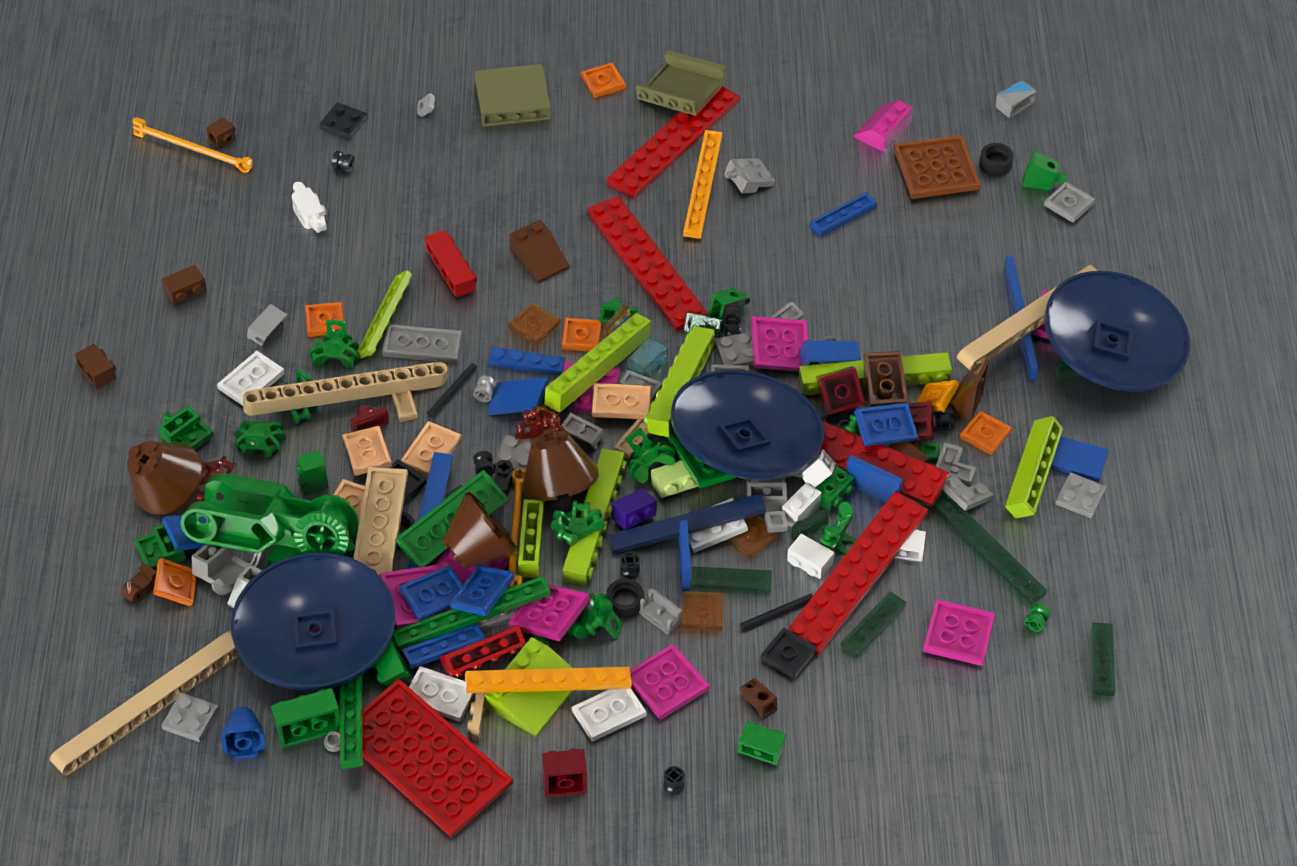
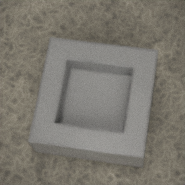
(426, 105)
(776, 521)

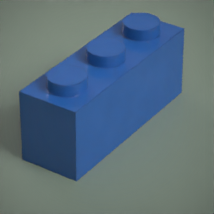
(828, 351)

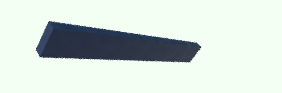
(697, 521)

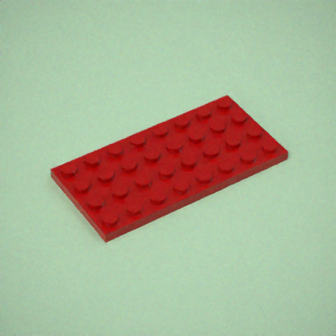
(429, 759)

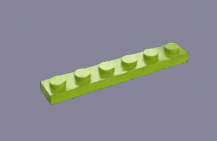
(385, 311)

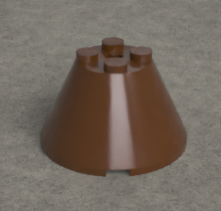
(557, 467)
(163, 475)
(476, 536)

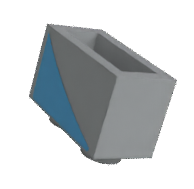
(1015, 99)

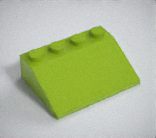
(530, 709)

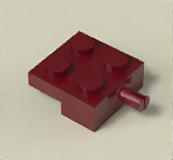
(923, 420)

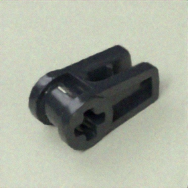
(503, 476)

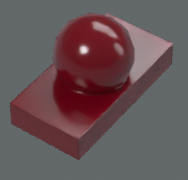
(368, 418)

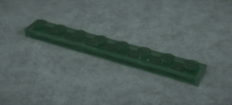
(989, 548)

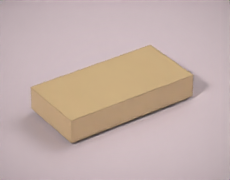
(405, 406)

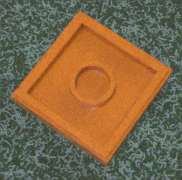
(603, 80)
(318, 315)
(581, 334)
(986, 432)
(175, 582)

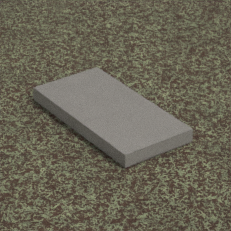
(422, 343)

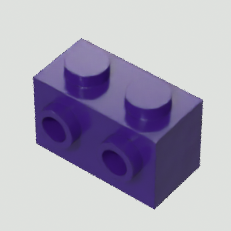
(633, 509)

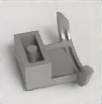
(772, 490)
(220, 567)

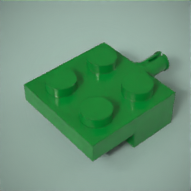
(185, 428)
(157, 546)

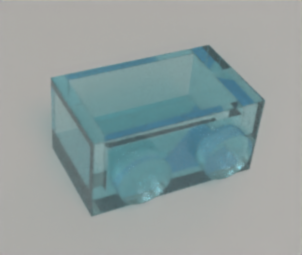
(648, 358)

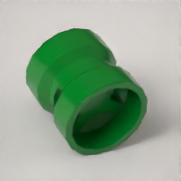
(1038, 615)

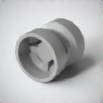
(484, 389)

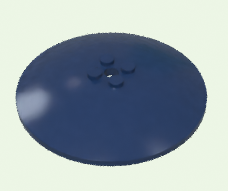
(1145, 324)
(777, 422)
(305, 593)

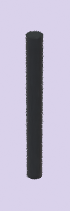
(452, 389)
(775, 612)

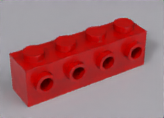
(450, 263)
(482, 650)

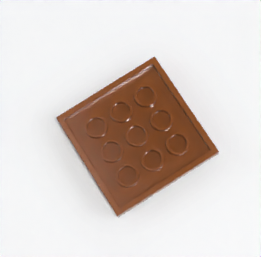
(937, 166)

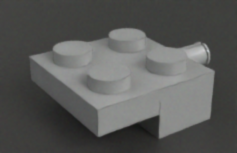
(749, 174)

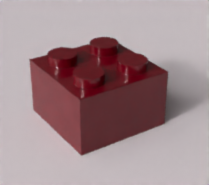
(840, 390)
(564, 772)

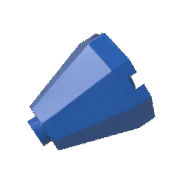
(242, 734)

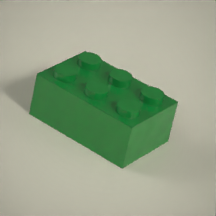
(306, 717)

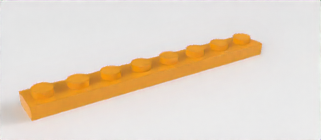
(702, 184)
(548, 679)

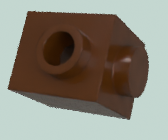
(221, 133)

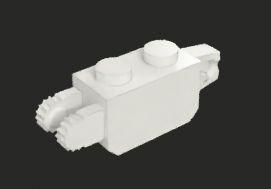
(308, 208)

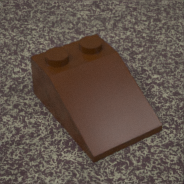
(538, 251)
(884, 379)
(970, 392)

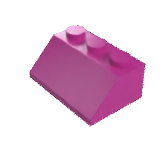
(885, 125)

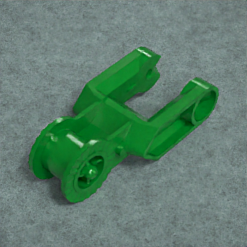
(266, 514)

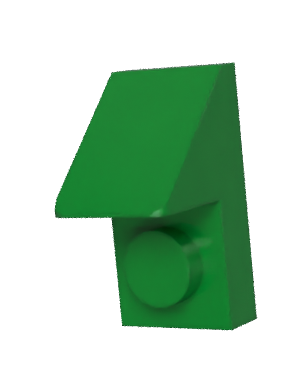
(610, 307)

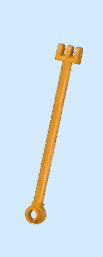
(140, 129)
(516, 522)

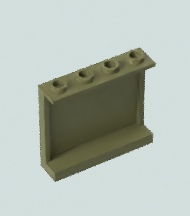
(683, 83)
(512, 95)

